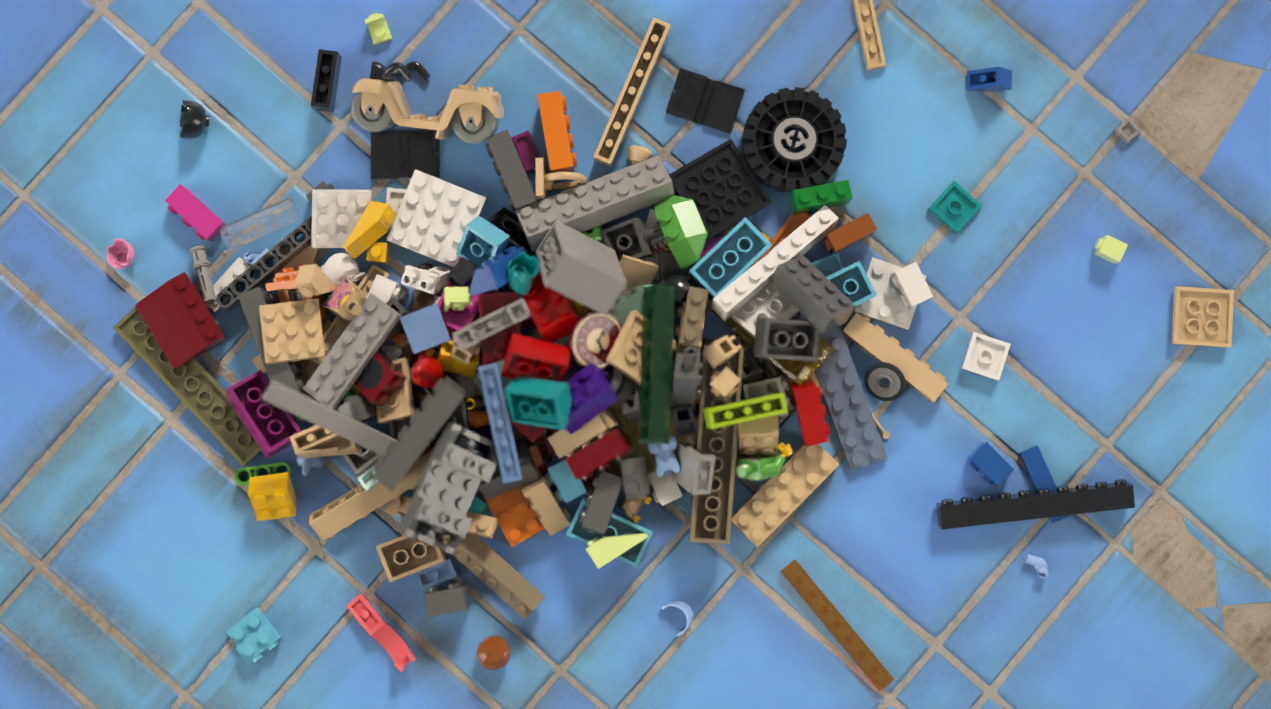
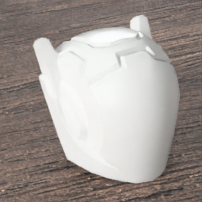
(342, 265)

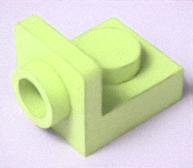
(378, 28)

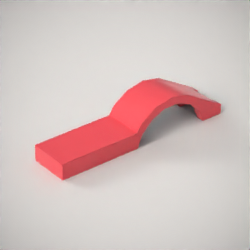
(381, 631)

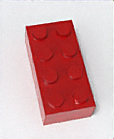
(550, 310)

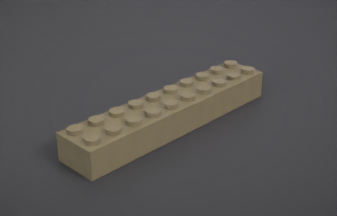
(713, 511)

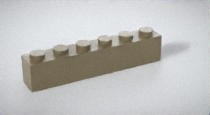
(497, 574)

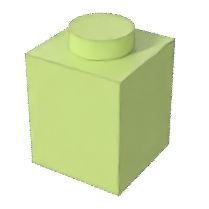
(1110, 249)

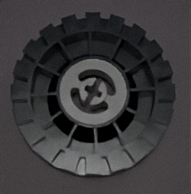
(766, 129)

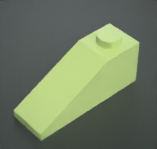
(610, 547)

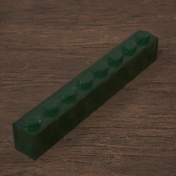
(656, 364)

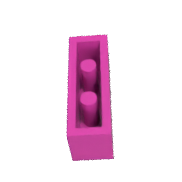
(194, 213)

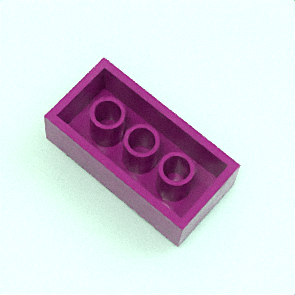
(265, 421)

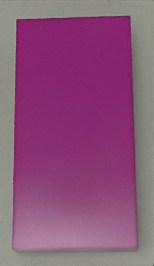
(526, 150)

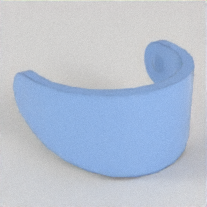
(686, 609)

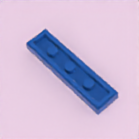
(1039, 473)

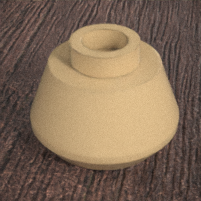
(638, 154)

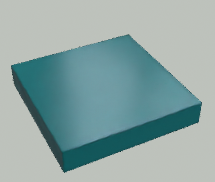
(955, 207)

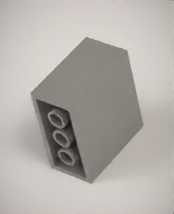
(580, 268)

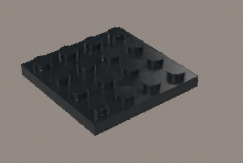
(721, 188)

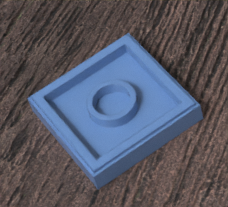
(425, 328)

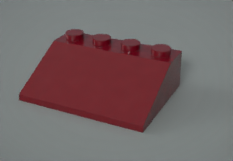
(180, 321)

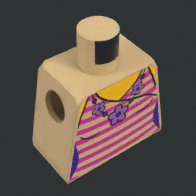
(345, 300)

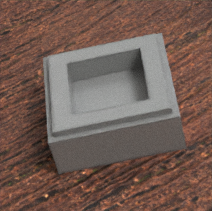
(1127, 130)

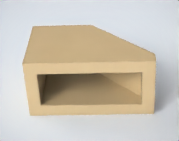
(313, 281)

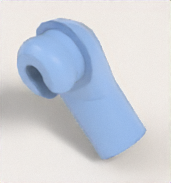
(251, 258)
(1040, 565)

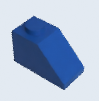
(989, 80)

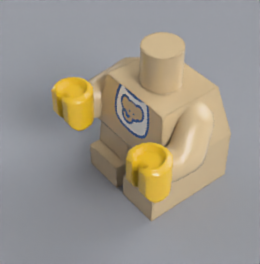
(632, 505)

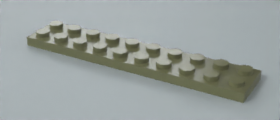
(194, 387)

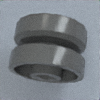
(621, 385)

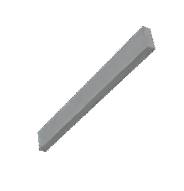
(327, 418)

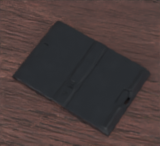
(705, 101)
(401, 152)

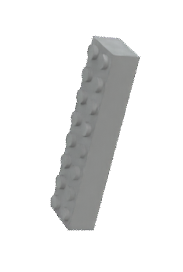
(598, 200)

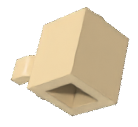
(721, 351)

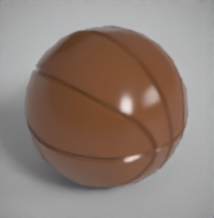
(493, 652)

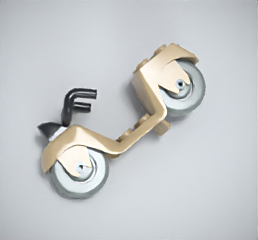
(382, 102)

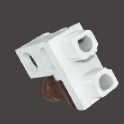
(425, 277)

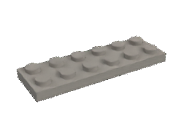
(352, 352)

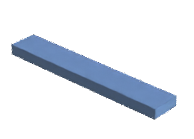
(500, 422)

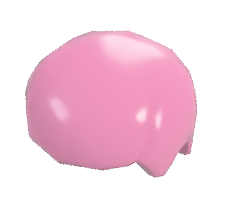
(120, 254)

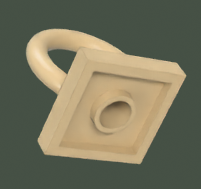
(546, 180)

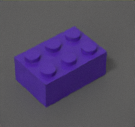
(589, 395)

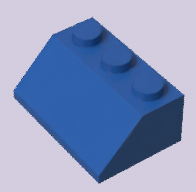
(493, 273)

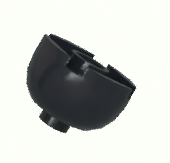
(192, 119)
(681, 286)

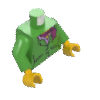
(761, 466)

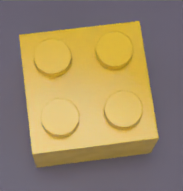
(272, 496)

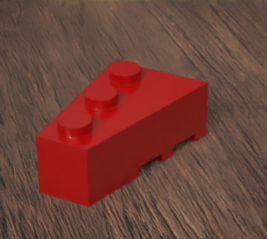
(810, 412)

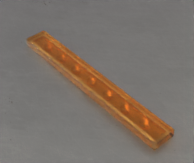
(837, 625)

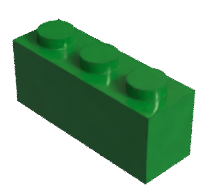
(816, 197)

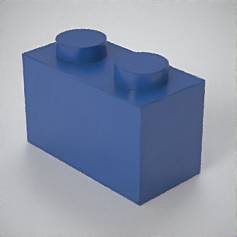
(990, 464)

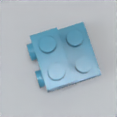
(253, 635)

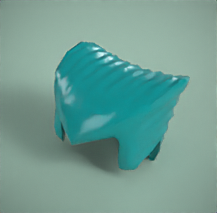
(522, 272)

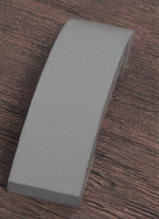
(491, 324)

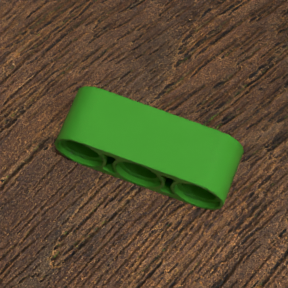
(256, 470)

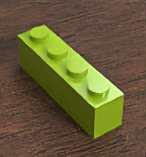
(745, 410)

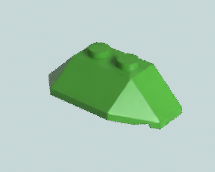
(682, 229)

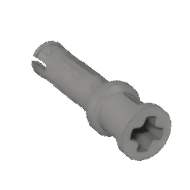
(202, 267)

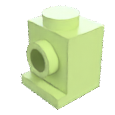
(456, 298)

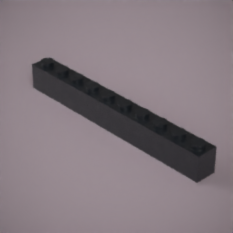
(1035, 505)

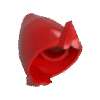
(426, 371)

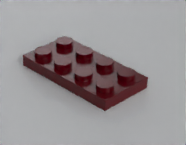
(496, 345)

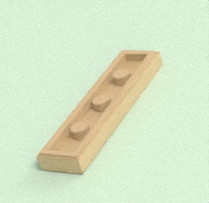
(869, 34)

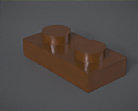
(539, 454)

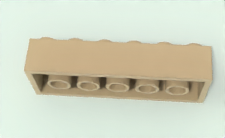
(783, 493)

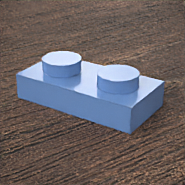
(436, 574)

